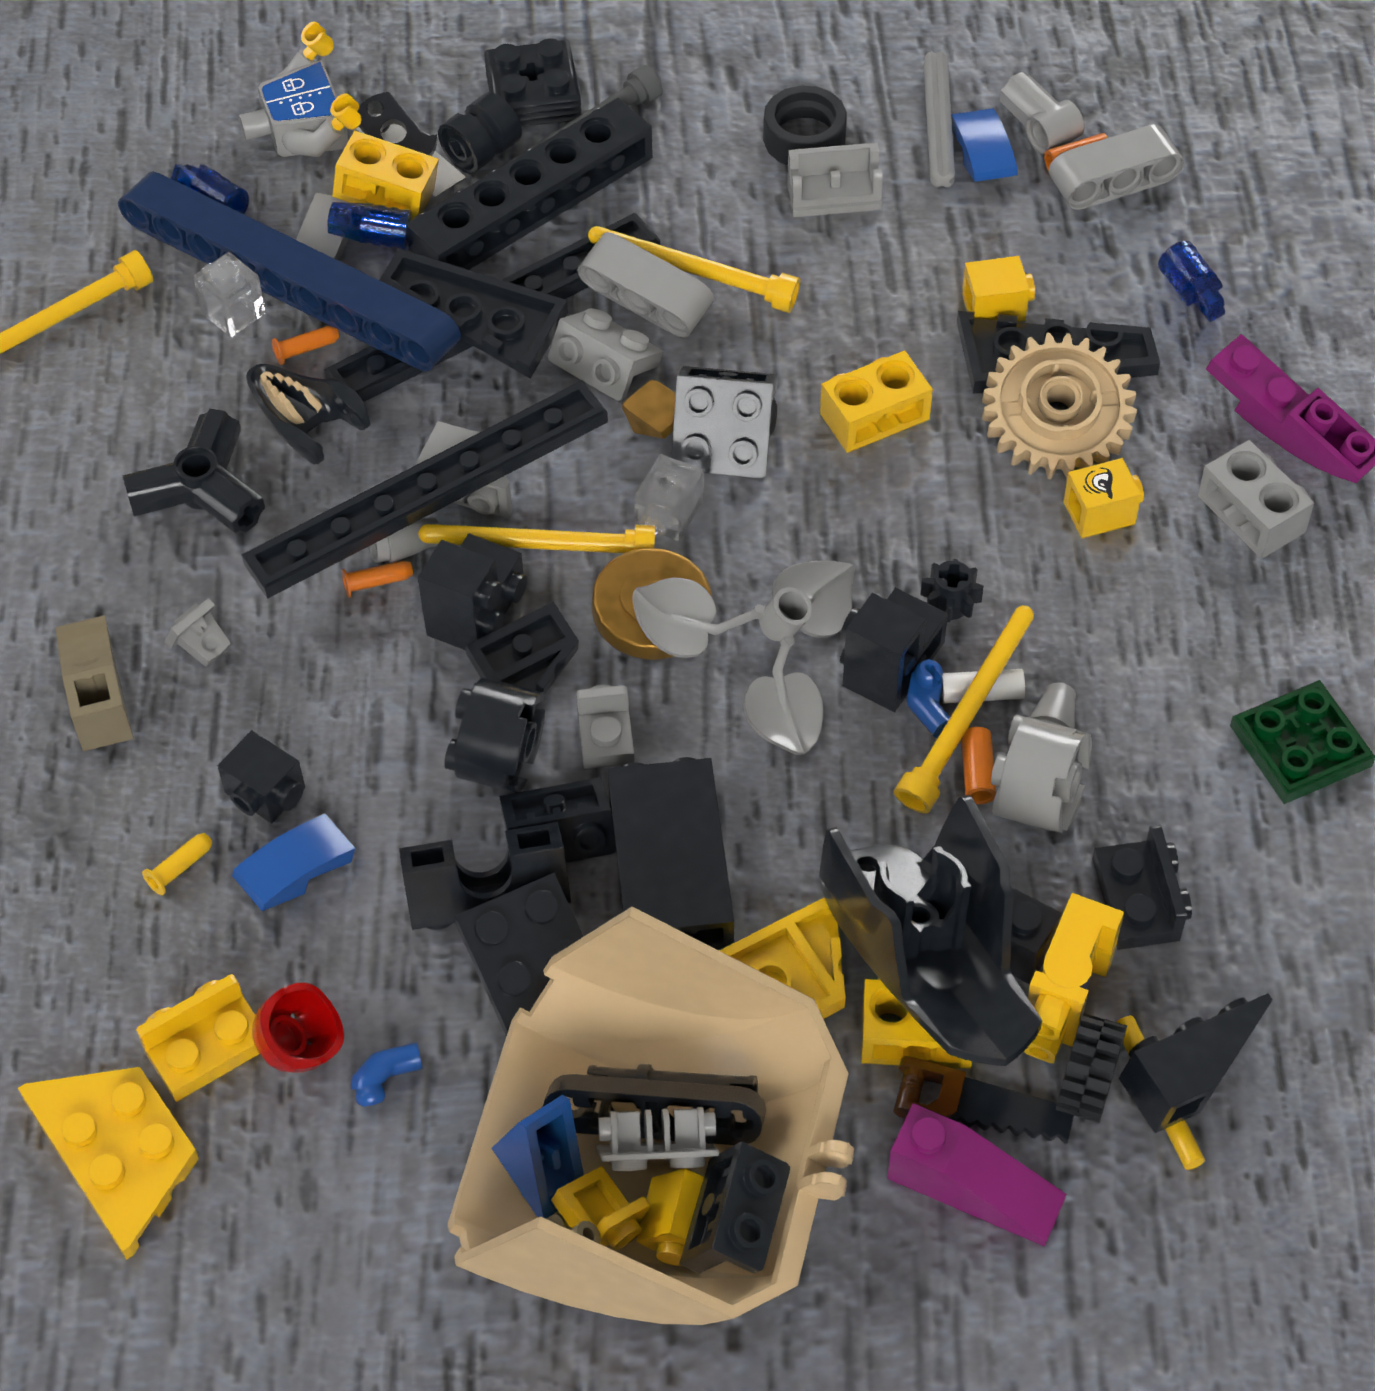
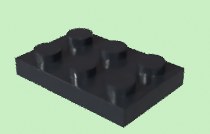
(515, 940)

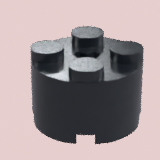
(496, 734)

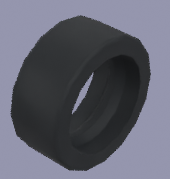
(803, 103)

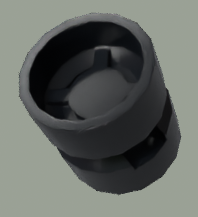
(483, 131)

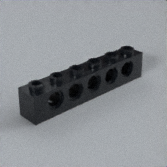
(533, 187)

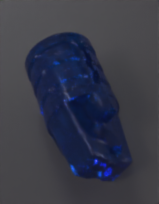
(212, 184)
(369, 223)
(1193, 279)

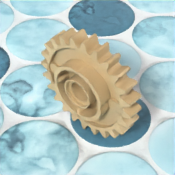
(1066, 374)

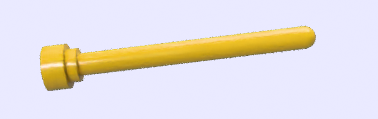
(128, 274)
(778, 290)
(641, 537)
(920, 786)

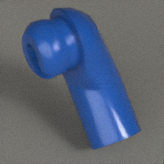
(925, 696)
(379, 1067)

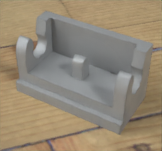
(834, 179)

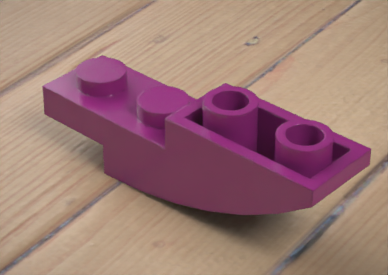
(1301, 423)

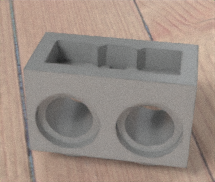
(1255, 498)

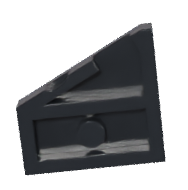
(526, 651)

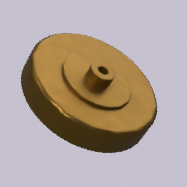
(613, 594)

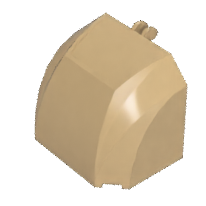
(675, 1003)

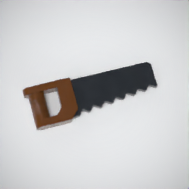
(980, 1102)

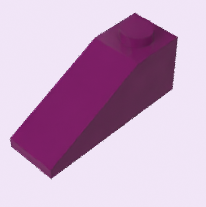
(972, 1175)

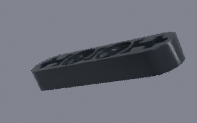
(658, 1096)

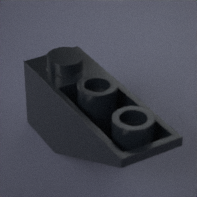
(1179, 1073)

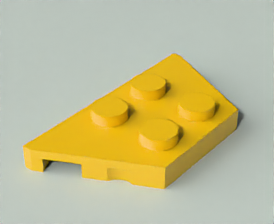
(800, 953)
(115, 1145)

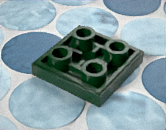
(1302, 741)

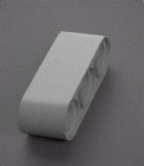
(1116, 167)
(645, 284)

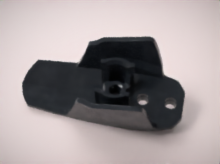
(938, 933)

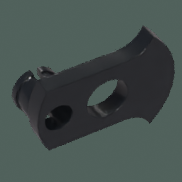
(393, 113)

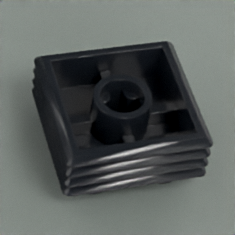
(535, 80)

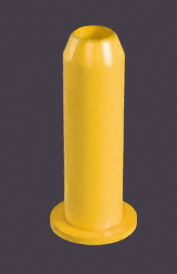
(177, 863)

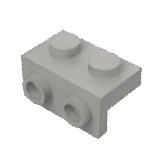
(602, 352)

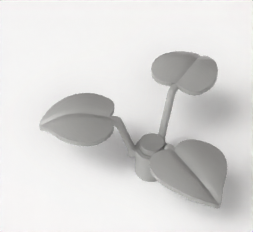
(805, 597)

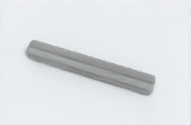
(939, 119)

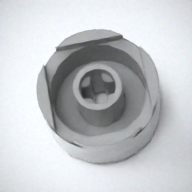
(1041, 774)

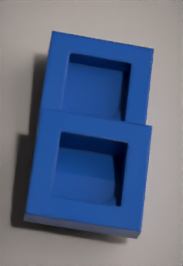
(984, 145)
(288, 862)

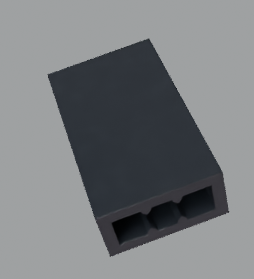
(672, 846)

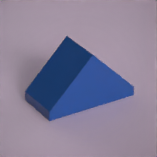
(542, 1154)

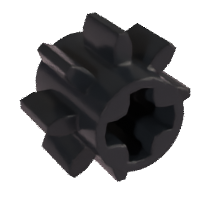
(952, 589)

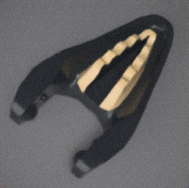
(301, 403)

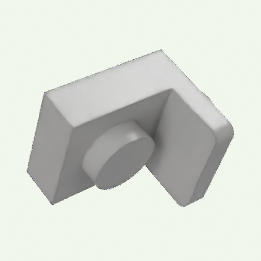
(605, 726)

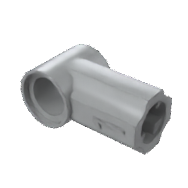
(1044, 118)

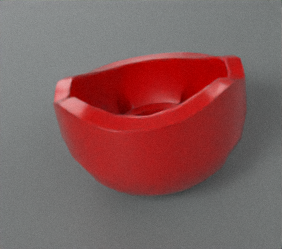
(284, 1039)

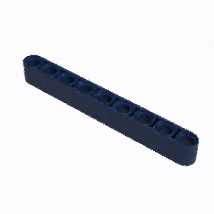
(292, 271)

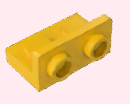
(200, 1037)

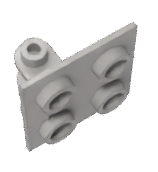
(630, 1154)

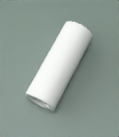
(1008, 686)

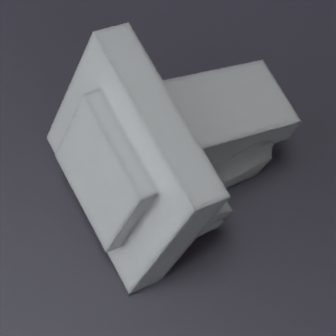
(198, 633)

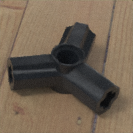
(200, 477)

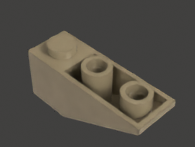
(93, 683)

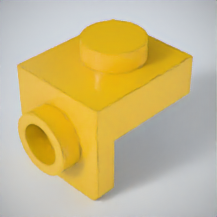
(599, 1201)

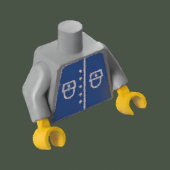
(301, 105)

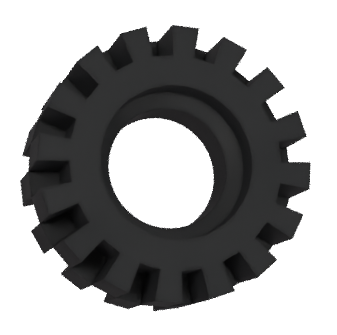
(1091, 1067)

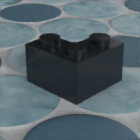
(469, 589)
(887, 643)

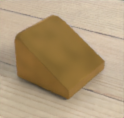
(651, 410)

